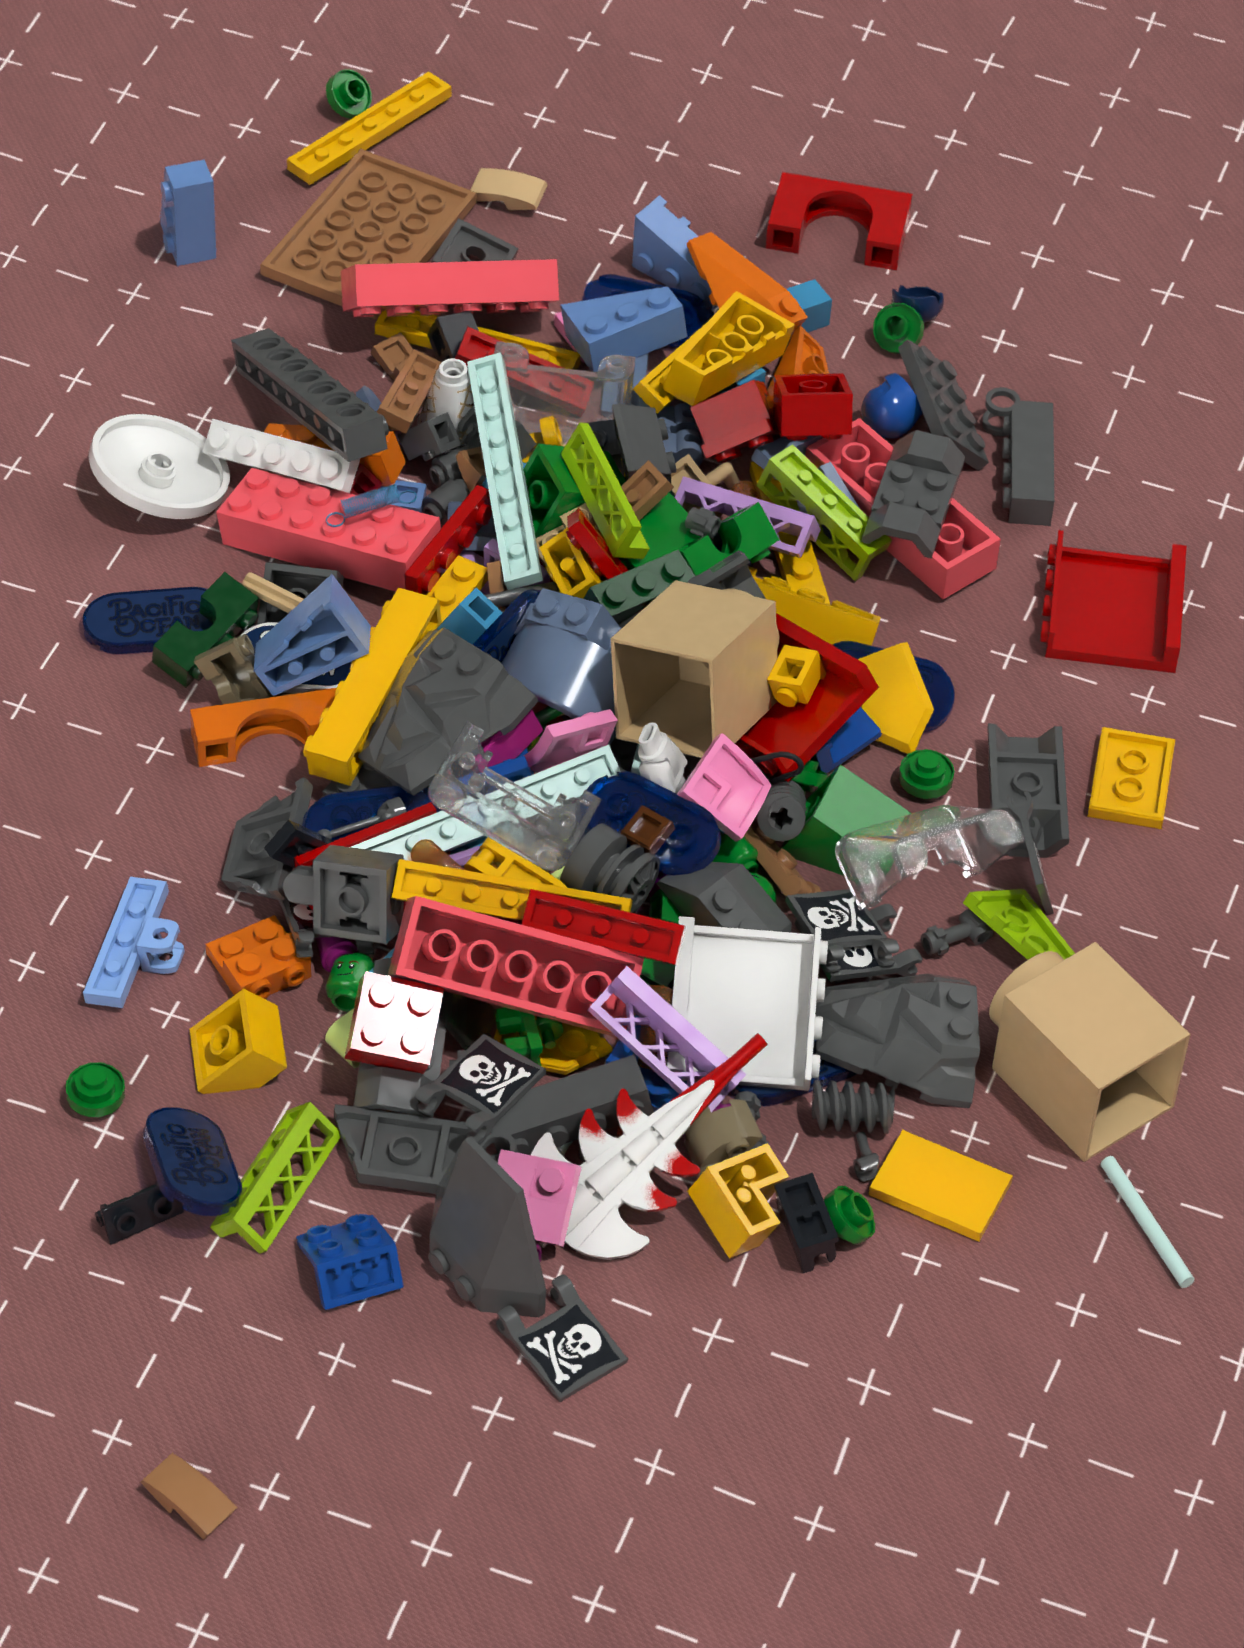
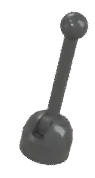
(387, 810)

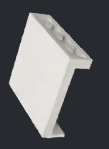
(750, 984)

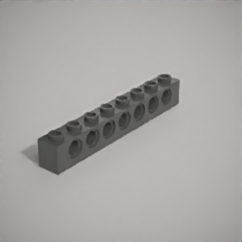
(310, 395)

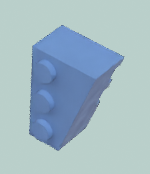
(188, 212)
(663, 252)
(624, 324)
(312, 639)

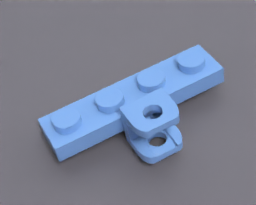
(132, 941)

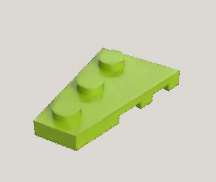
(1018, 921)

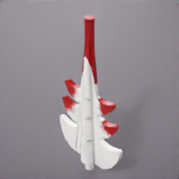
(620, 1167)

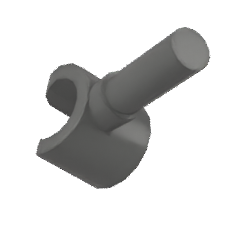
(866, 1165)

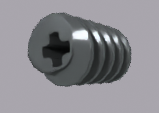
(790, 822)
(853, 1106)

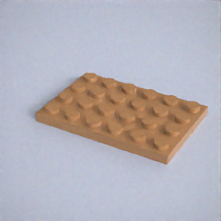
(367, 216)

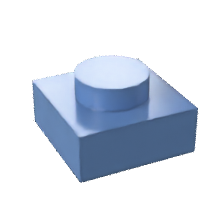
(418, 488)

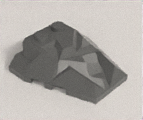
(431, 701)
(907, 1030)

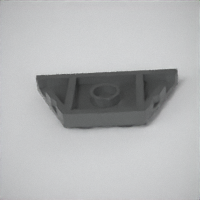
(247, 862)
(398, 1147)

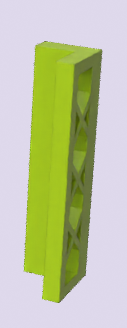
(604, 494)
(828, 504)
(265, 1172)

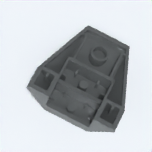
(486, 1236)

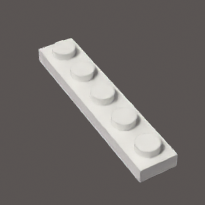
(280, 455)

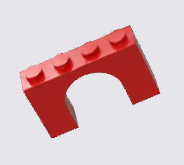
(808, 198)

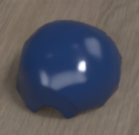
(923, 299)

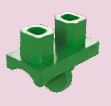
(531, 1031)

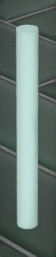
(1147, 1222)

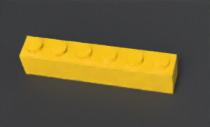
(358, 699)

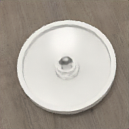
(158, 466)

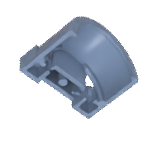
(565, 654)

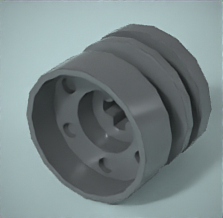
(608, 868)

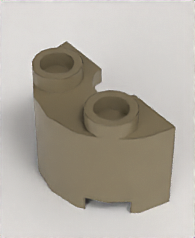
(231, 671)
(721, 1134)

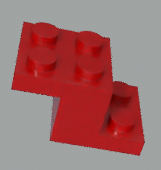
(735, 421)

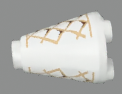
(451, 394)

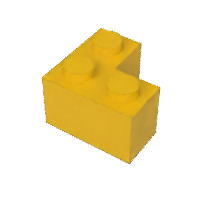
(735, 1198)

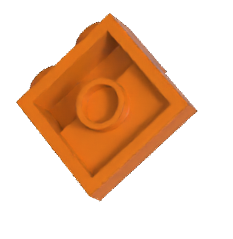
(259, 959)

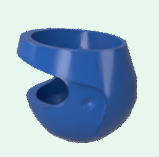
(891, 407)

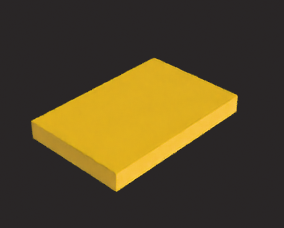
(1131, 778)
(940, 1185)

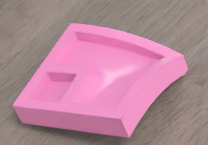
(571, 739)
(727, 786)
(548, 1192)

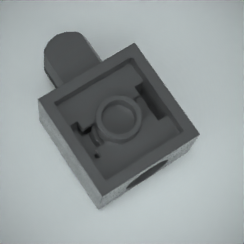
(349, 893)

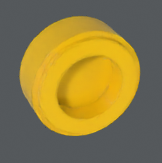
(551, 431)

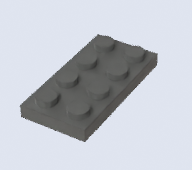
(943, 401)

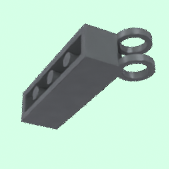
(1029, 457)
(562, 1103)

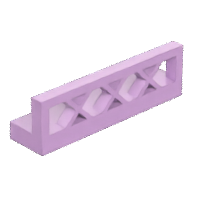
(728, 502)
(668, 1026)

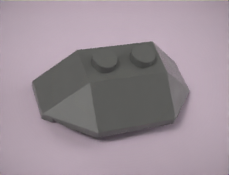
(724, 898)

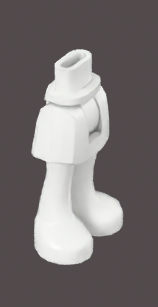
(661, 759)

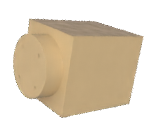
(695, 666)
(1086, 1047)

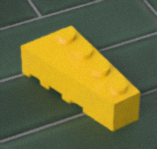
(727, 348)
(807, 609)

